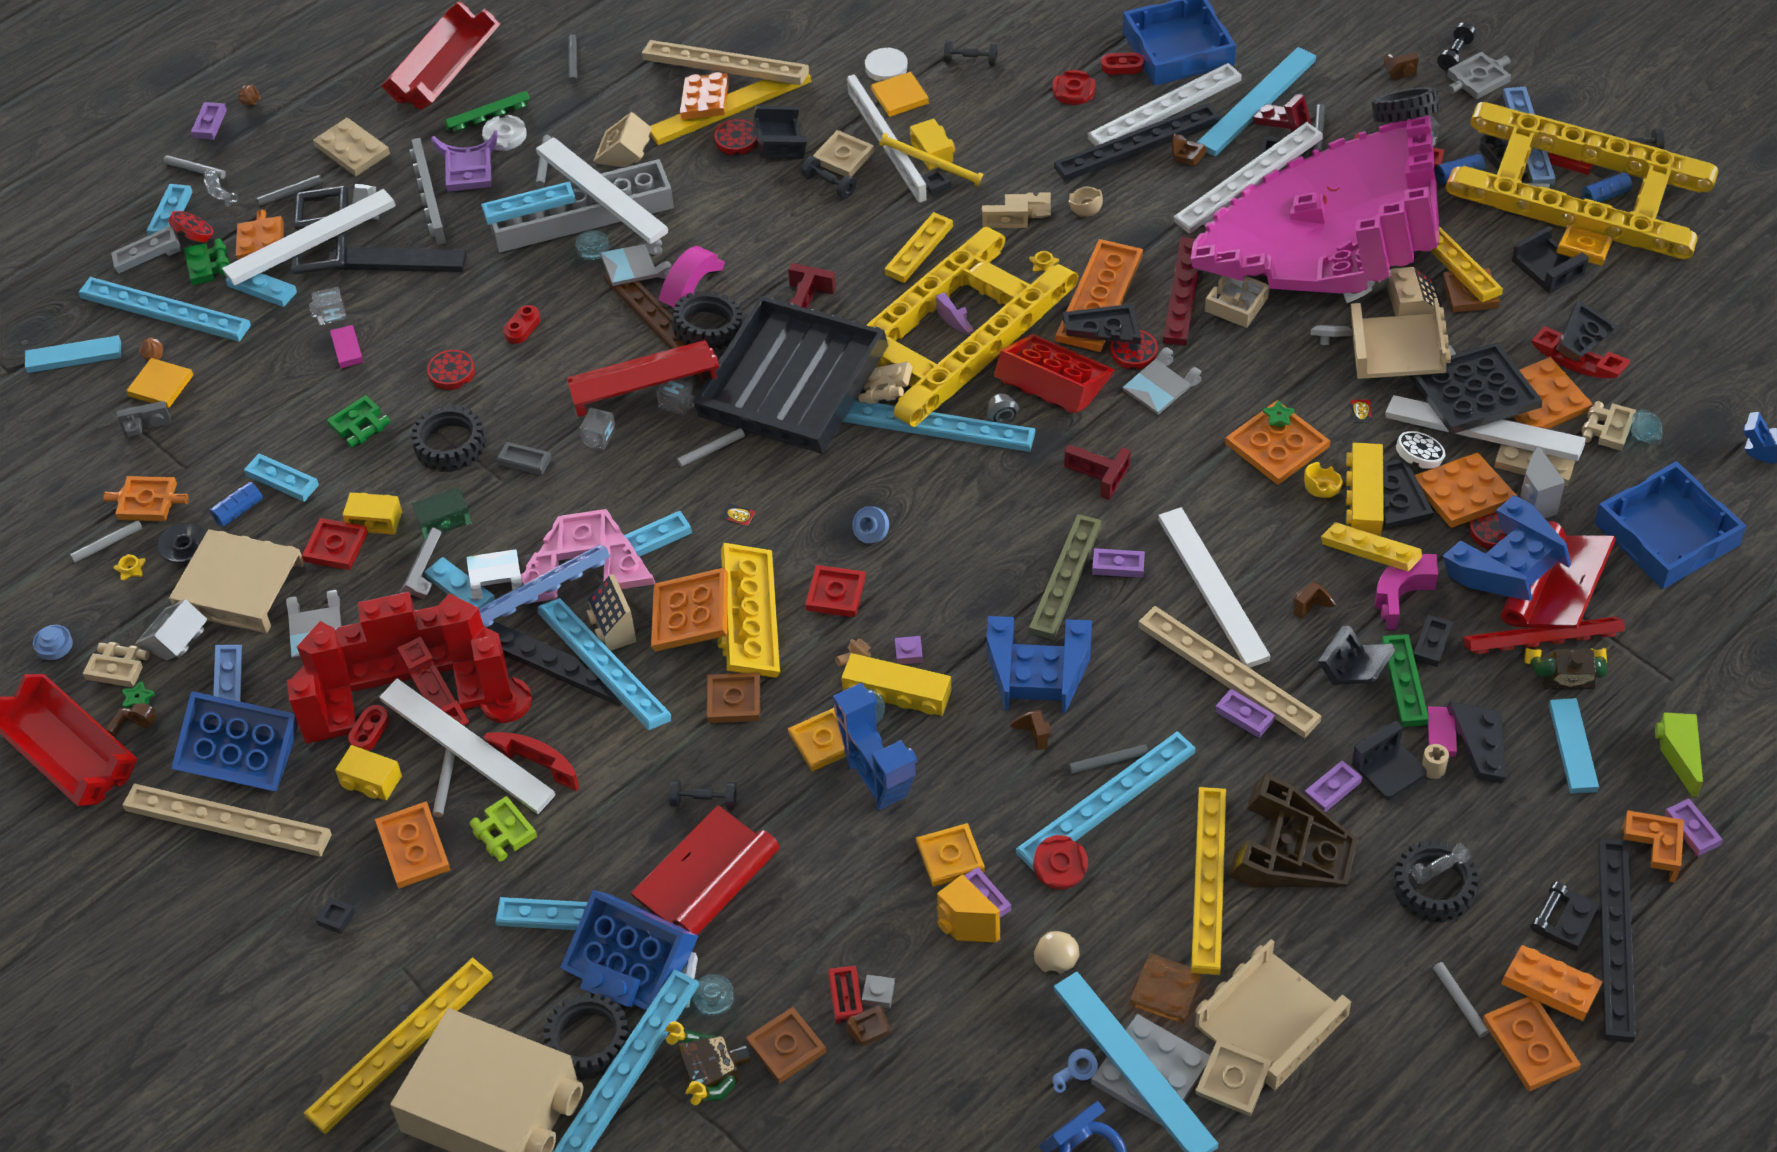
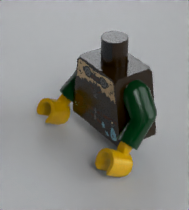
(1569, 667)
(707, 1062)

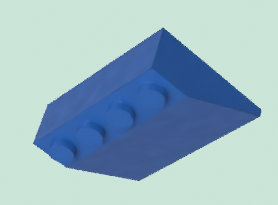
(235, 741)
(630, 943)

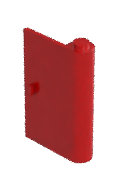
(1562, 591)
(705, 871)

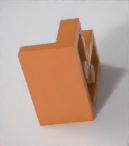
(1663, 834)

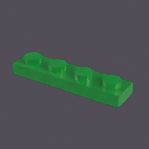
(478, 115)
(1406, 682)

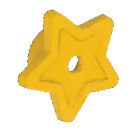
(1043, 261)
(127, 561)

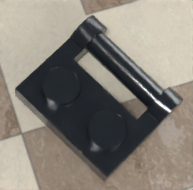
(1573, 921)

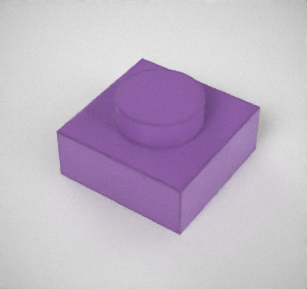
(908, 650)

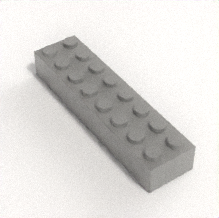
(642, 183)

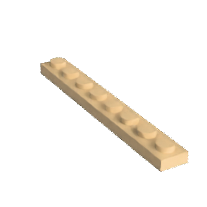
(725, 62)
(1229, 671)
(227, 820)

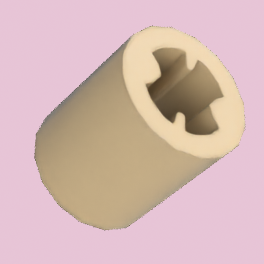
(1435, 760)

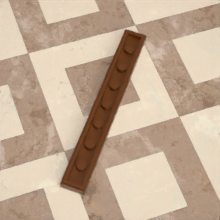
(651, 312)

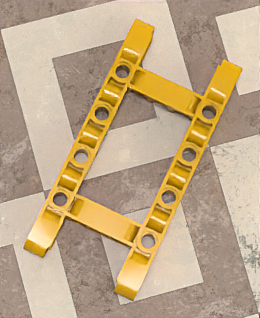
(1593, 147)
(970, 266)

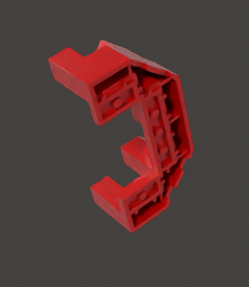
(368, 657)

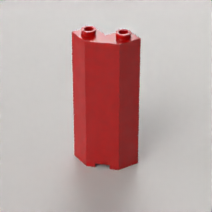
(440, 56)
(641, 373)
(64, 741)

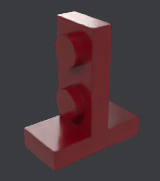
(1290, 116)
(809, 280)
(1099, 467)

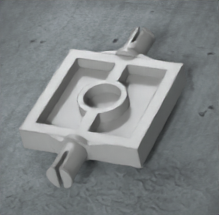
(1479, 75)

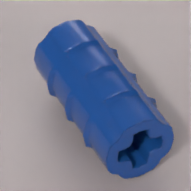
(1443, 170)
(1608, 188)
(236, 504)

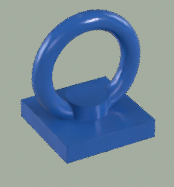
(1079, 1129)

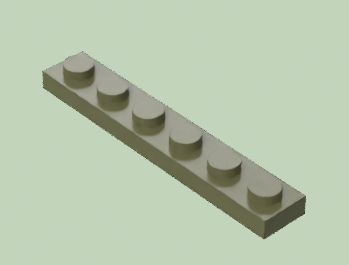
(1065, 577)

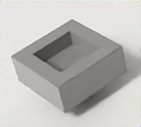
(878, 991)

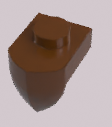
(1401, 66)
(1187, 152)
(1309, 597)
(1040, 730)
(868, 1026)

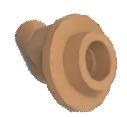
(856, 647)

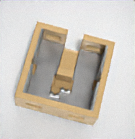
(1238, 299)

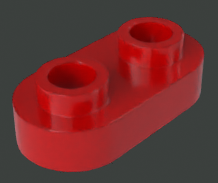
(1122, 63)
(522, 324)
(367, 730)

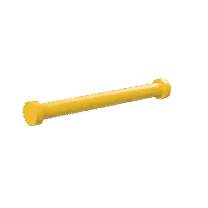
(933, 160)

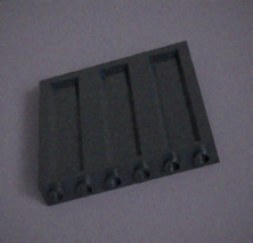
(791, 374)

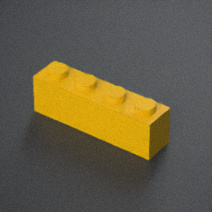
(1365, 487)
(899, 683)

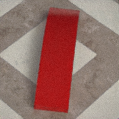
(1590, 364)
(429, 680)
(536, 751)

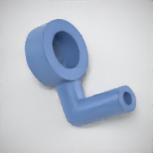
(1074, 1070)

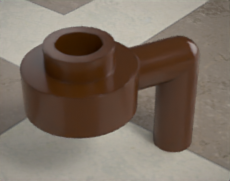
(140, 714)

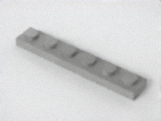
(428, 197)

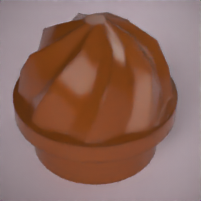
(248, 95)
(151, 349)

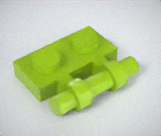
(510, 824)

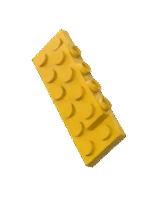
(751, 613)

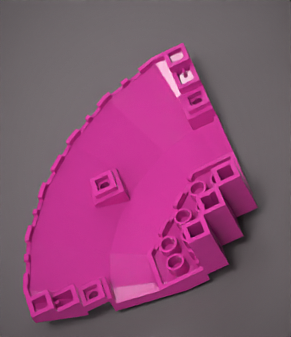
(1335, 247)

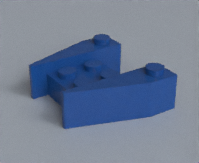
(1516, 560)
(1038, 670)
(886, 770)

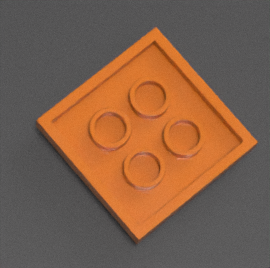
(1559, 396)
(1274, 449)
(1464, 489)
(690, 609)

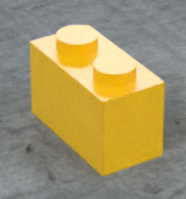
(932, 139)
(376, 512)
(368, 773)

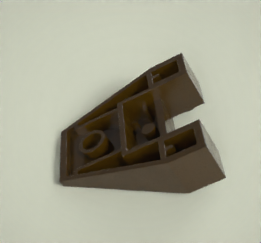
(1301, 844)

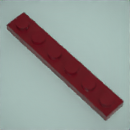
(1181, 296)

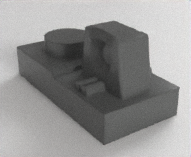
(141, 417)

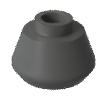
(1002, 409)

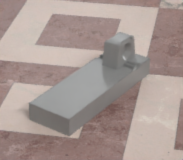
(145, 249)
(415, 583)

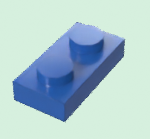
(610, 983)

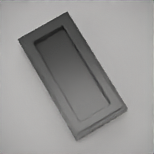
(524, 458)

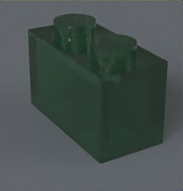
(442, 512)

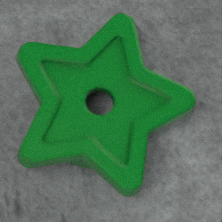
(1278, 420)
(139, 689)

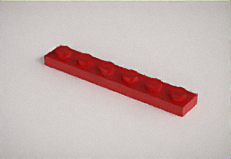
(1533, 636)

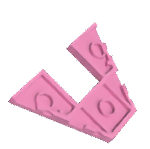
(579, 533)

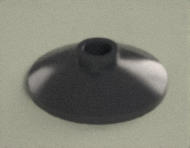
(180, 542)

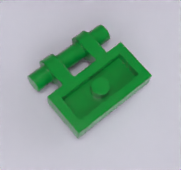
(199, 261)
(355, 416)

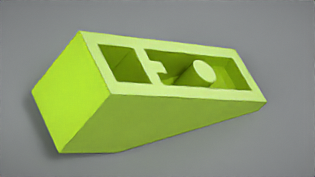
(1681, 748)

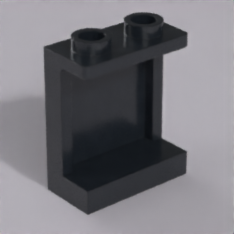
(778, 132)
(1546, 267)

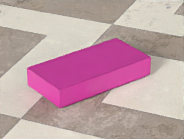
(346, 346)
(1442, 729)

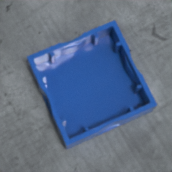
(1178, 39)
(1670, 525)

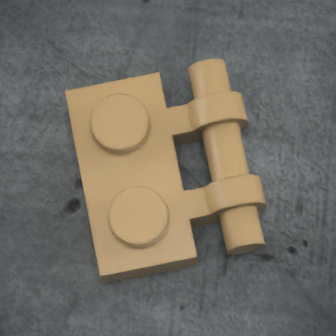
(886, 383)
(1616, 426)
(115, 670)

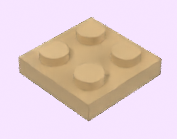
(844, 154)
(1233, 1077)

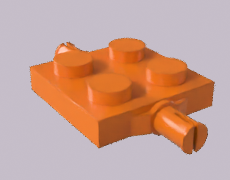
(258, 234)
(146, 498)

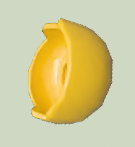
(1322, 482)

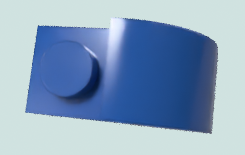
(1761, 440)

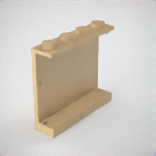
(1400, 344)
(236, 579)
(1271, 1013)

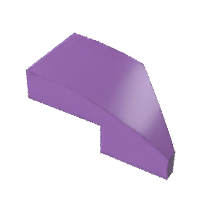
(951, 315)

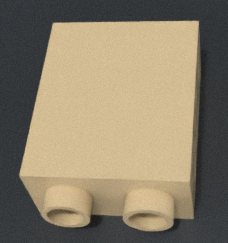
(485, 1090)

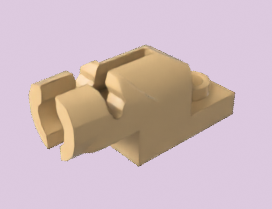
(1016, 210)

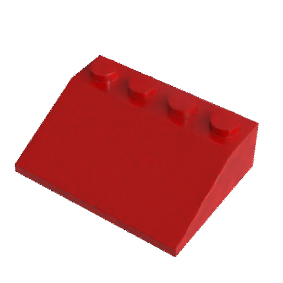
(1052, 372)

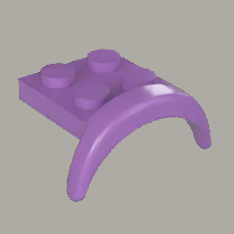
(467, 166)

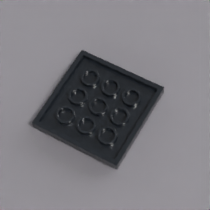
(1477, 389)

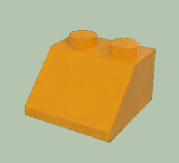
(967, 913)

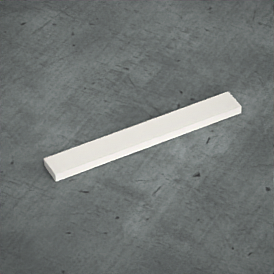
(1167, 104)
(879, 127)
(1274, 158)
(602, 190)
(308, 237)
(1500, 431)
(1214, 588)
(467, 746)

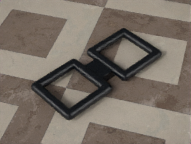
(299, 223)

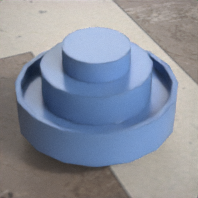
(870, 524)
(52, 642)

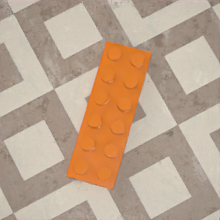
(1102, 285)

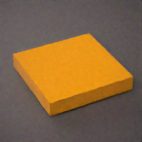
(900, 94)
(1583, 241)
(159, 382)
(818, 740)
(949, 854)

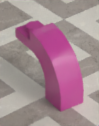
(687, 273)
(1397, 582)

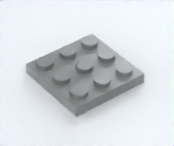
(1173, 1057)

